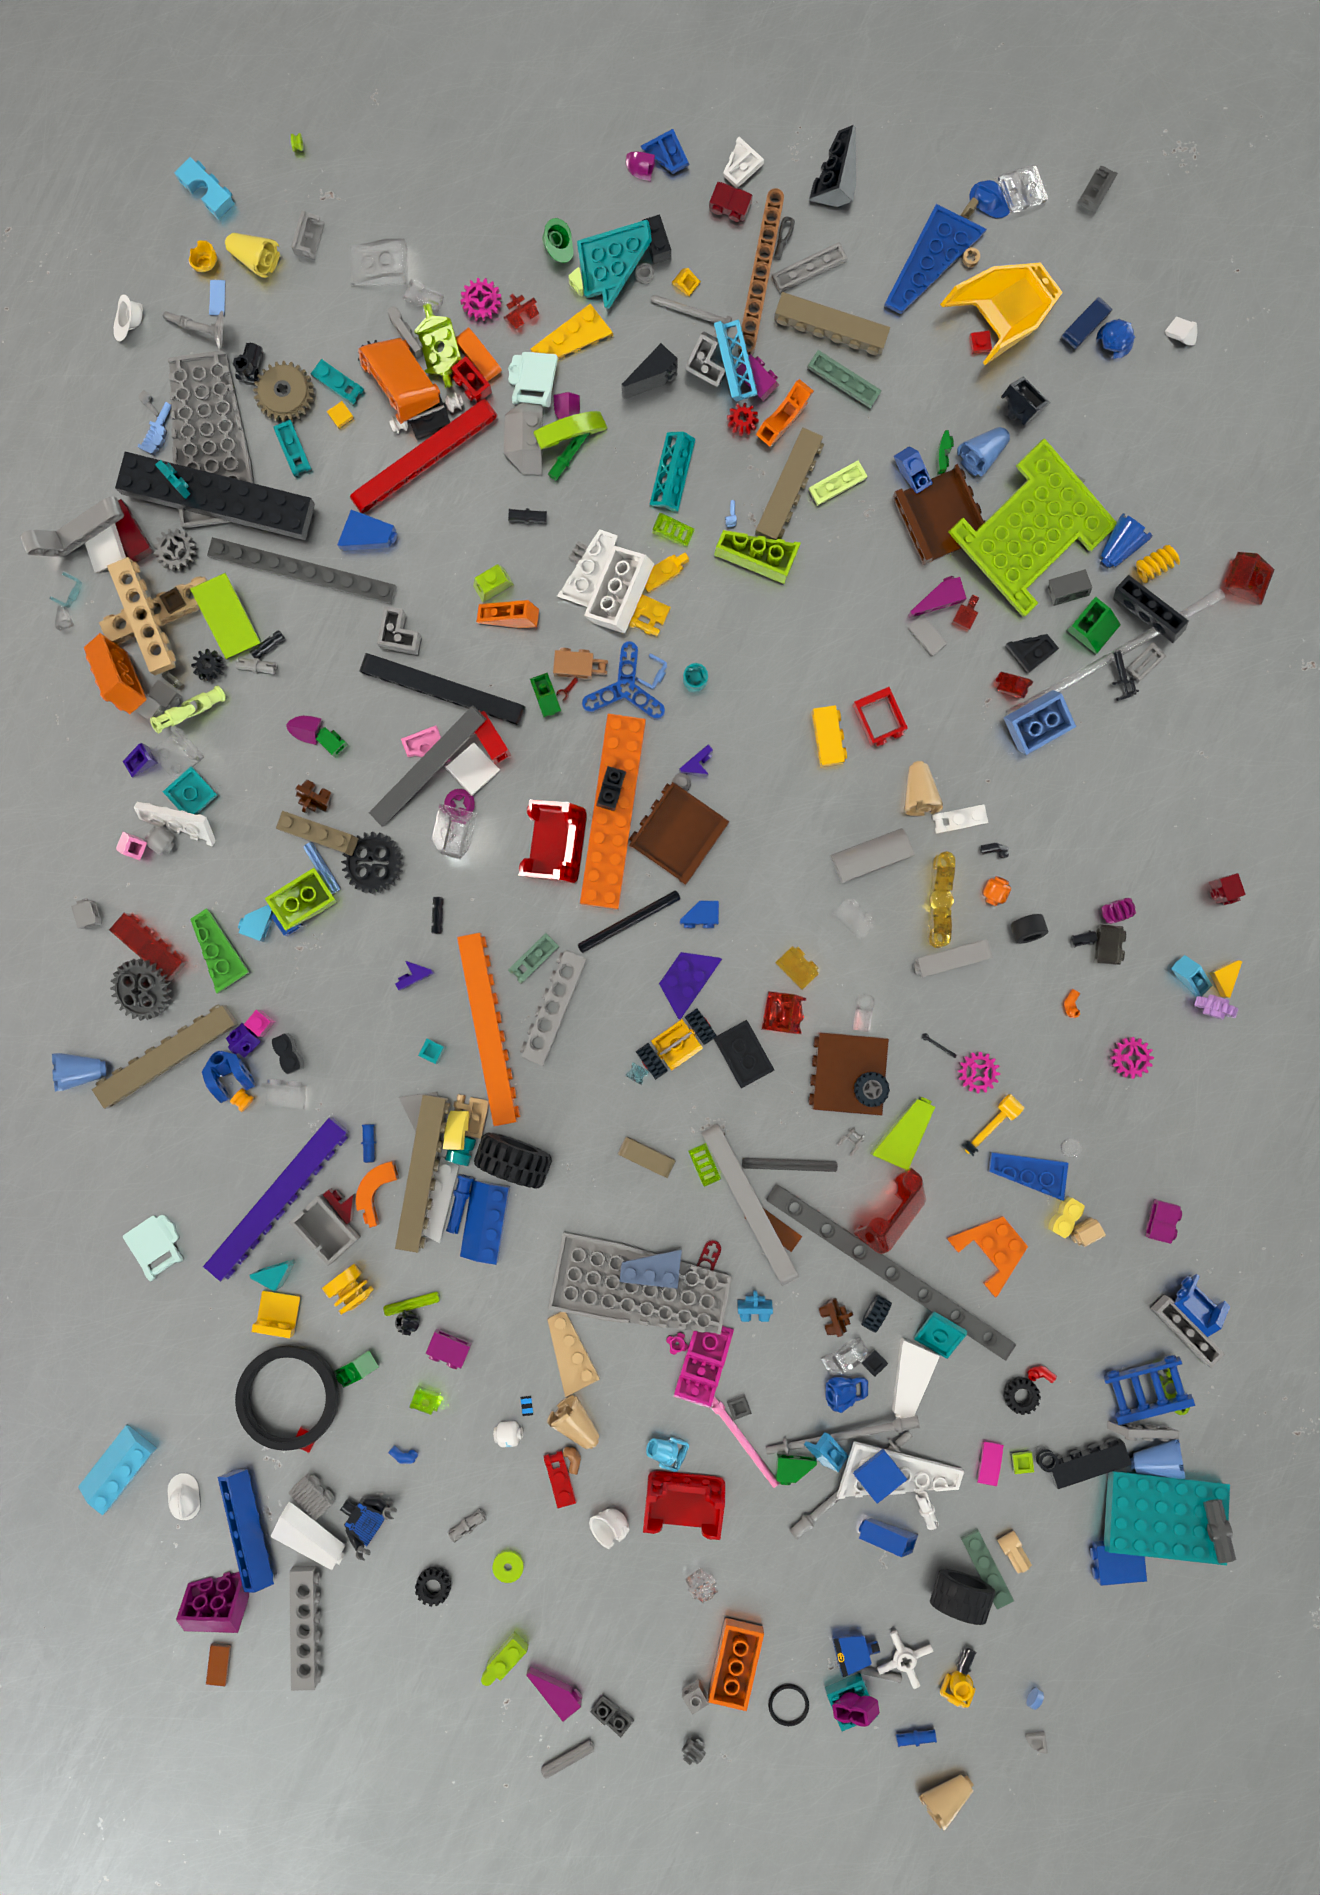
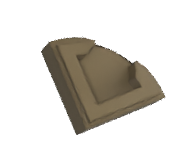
(970, 208)

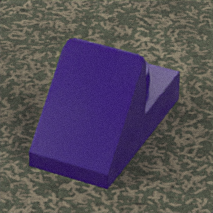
(693, 766)
(418, 973)

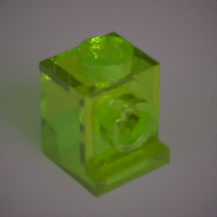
(421, 1394)

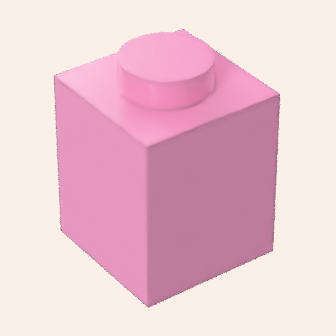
(131, 845)

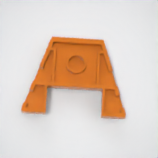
(999, 1244)

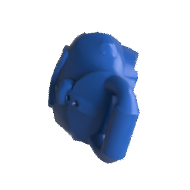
(842, 1392)

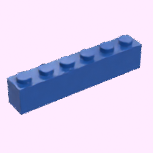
(246, 1530)

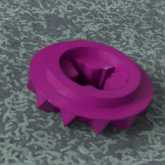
(459, 794)

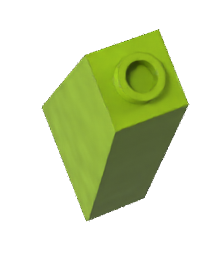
(905, 1135)

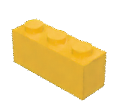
(829, 736)

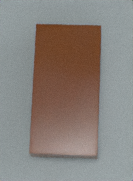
(218, 1664)

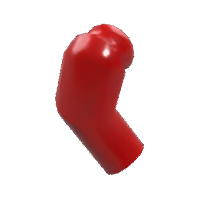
(1040, 1372)

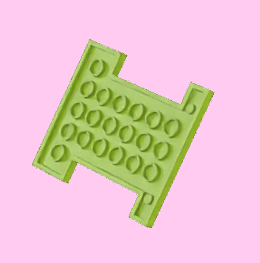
(1034, 526)

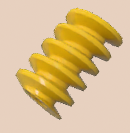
(1157, 561)

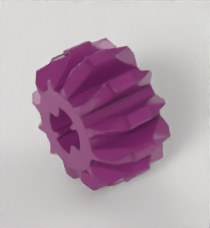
(1118, 910)

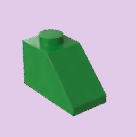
(545, 694)
(793, 1467)

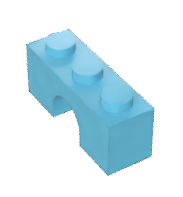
(193, 176)

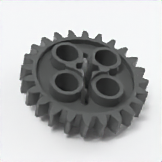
(140, 989)

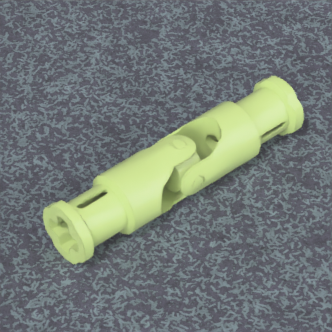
(177, 714)

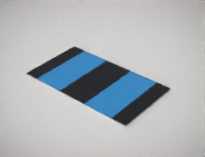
(526, 1404)

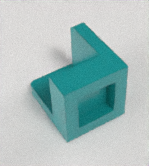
(432, 1051)

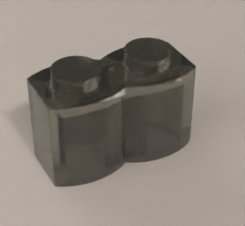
(1109, 944)

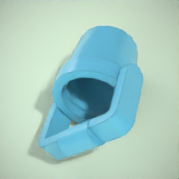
(666, 1452)

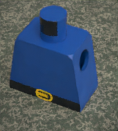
(854, 1653)

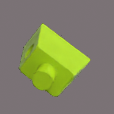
(492, 582)

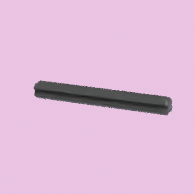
(786, 1164)

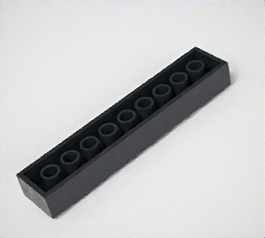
(217, 496)

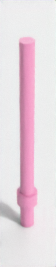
(719, 1408)

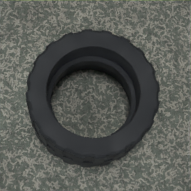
(962, 1597)

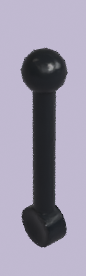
(925, 1037)

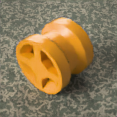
(241, 1099)

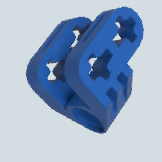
(222, 1064)

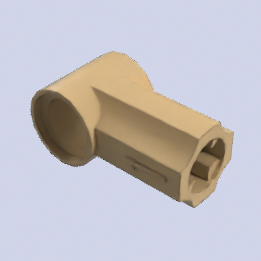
(1013, 1549)

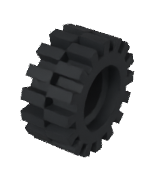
(1030, 1404)
(433, 1574)

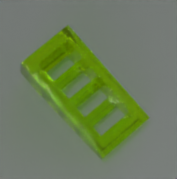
(669, 520)
(716, 1177)

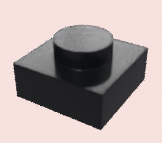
(874, 1363)

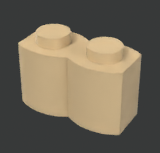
(1087, 1232)

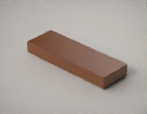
(787, 1236)

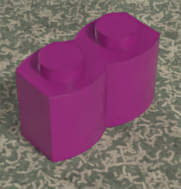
(1163, 1221)
(856, 1709)

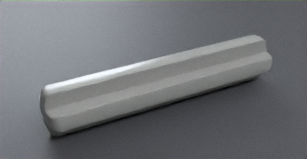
(567, 1759)

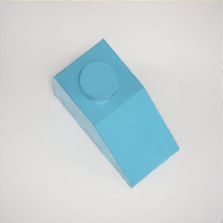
(256, 923)
(1192, 976)

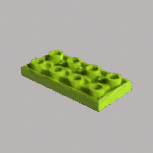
(225, 615)

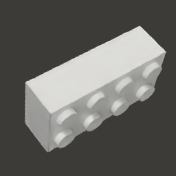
(619, 589)

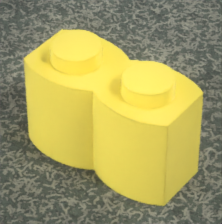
(1064, 1221)

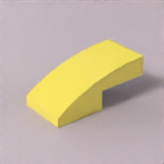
(455, 1130)

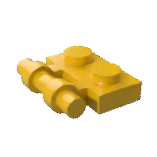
(652, 610)

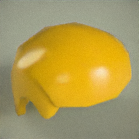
(203, 256)

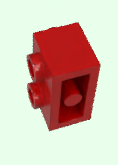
(471, 379)

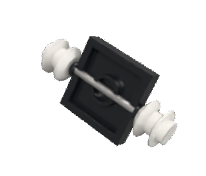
(430, 419)

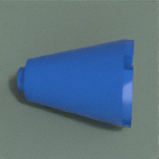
(1124, 541)

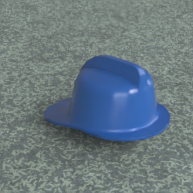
(990, 198)

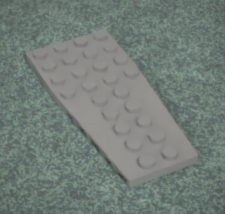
(206, 422)
(590, 1286)

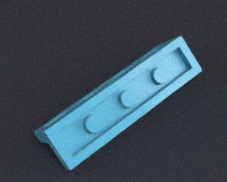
(730, 366)

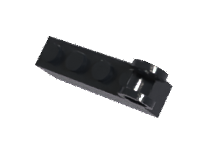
(1086, 1463)

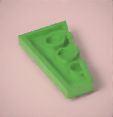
(221, 957)

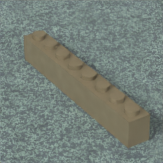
(164, 1057)
(421, 1173)

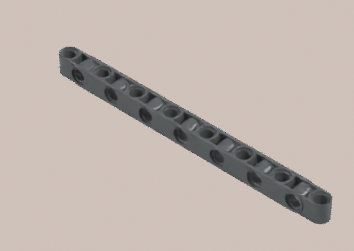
(880, 1264)

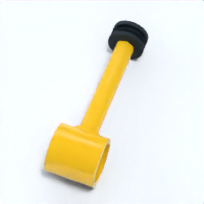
(1010, 1108)

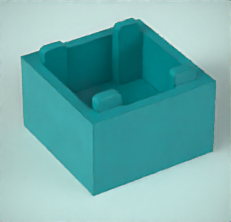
(850, 1684)

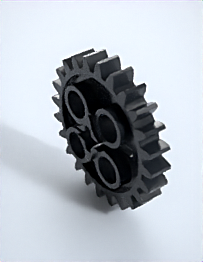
(371, 880)

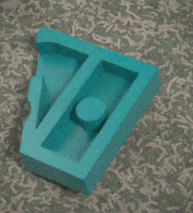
(168, 471)

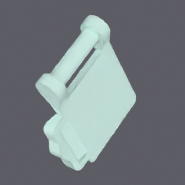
(532, 373)
(151, 1241)

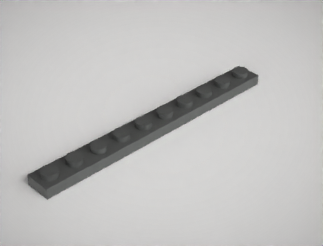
(301, 570)

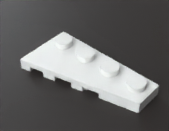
(587, 573)
(177, 821)
(441, 1198)

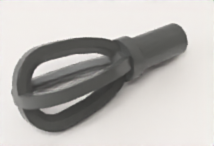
(782, 242)

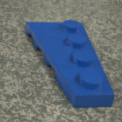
(1035, 1173)

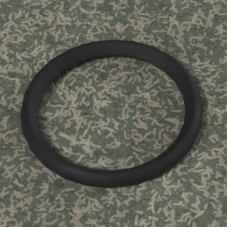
(806, 1705)

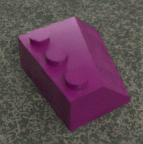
(213, 1605)

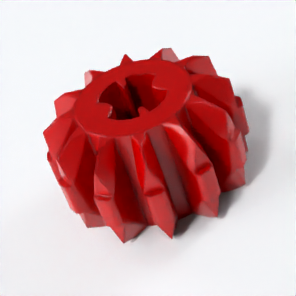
(745, 413)

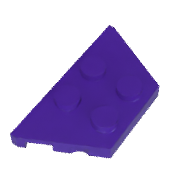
(686, 979)

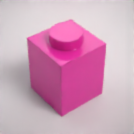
(259, 1023)

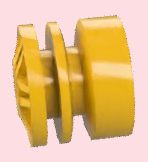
(348, 1289)

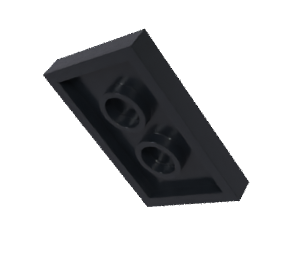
(743, 1054)

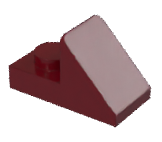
(344, 1209)

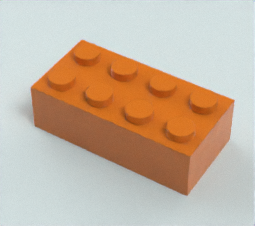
(114, 674)
(735, 1664)

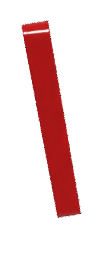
(423, 456)

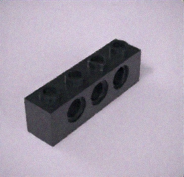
(1150, 609)

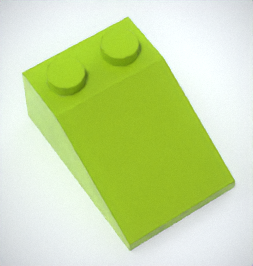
(300, 899)

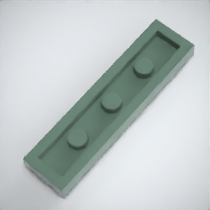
(844, 379)
(987, 1568)

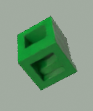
(330, 741)

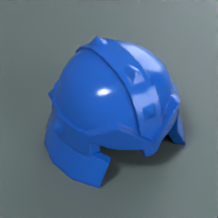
(1117, 337)

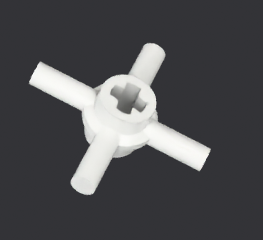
(899, 1663)

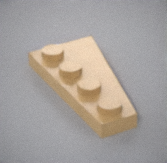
(572, 1359)

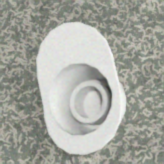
(127, 317)
(183, 1496)

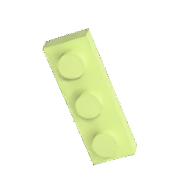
(837, 483)

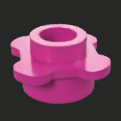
(677, 1348)

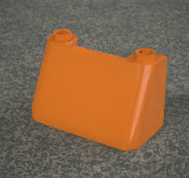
(399, 377)

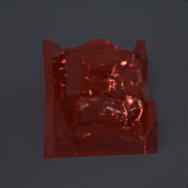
(783, 1012)

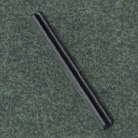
(629, 921)

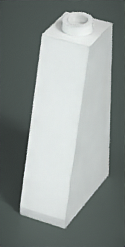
(912, 1377)
(308, 1537)

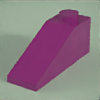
(946, 594)
(557, 1693)

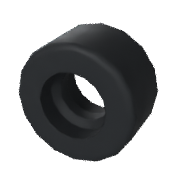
(1029, 928)

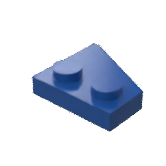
(667, 151)

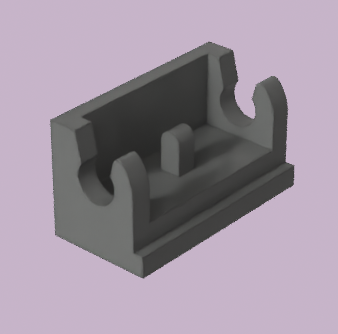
(1097, 188)
(1069, 587)

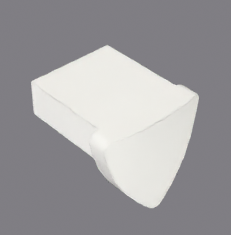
(1183, 331)

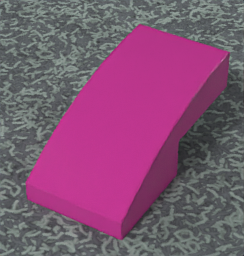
(990, 1464)

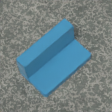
(828, 1452)

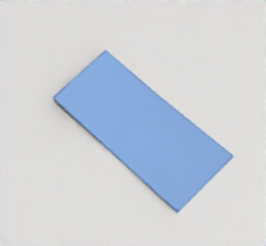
(217, 297)

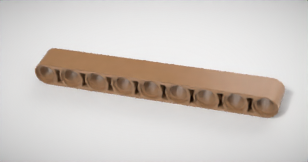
(761, 264)

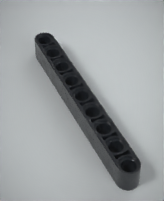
(441, 688)

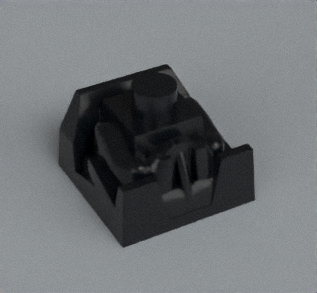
(1024, 401)

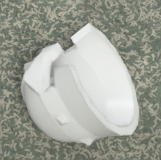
(609, 1526)

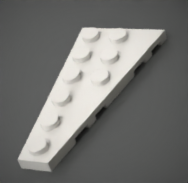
(921, 1473)

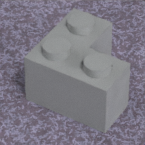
(702, 362)
(392, 634)
(158, 700)

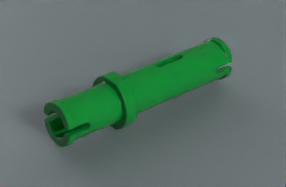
(563, 460)

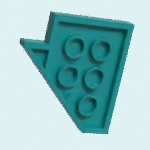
(611, 258)

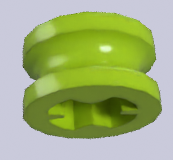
(296, 142)

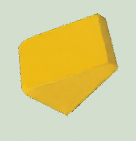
(686, 281)

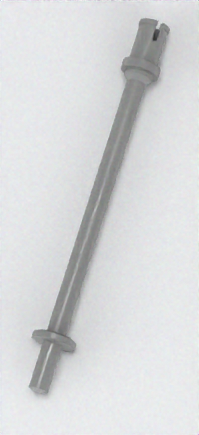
(898, 1425)
(809, 1520)

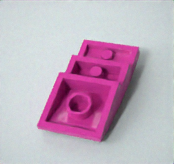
(703, 1366)

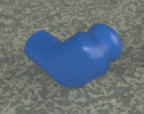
(403, 1458)

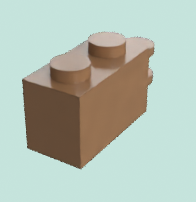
(577, 664)

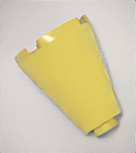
(254, 252)

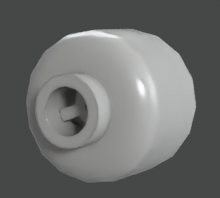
(160, 840)

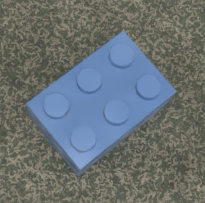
(1039, 722)

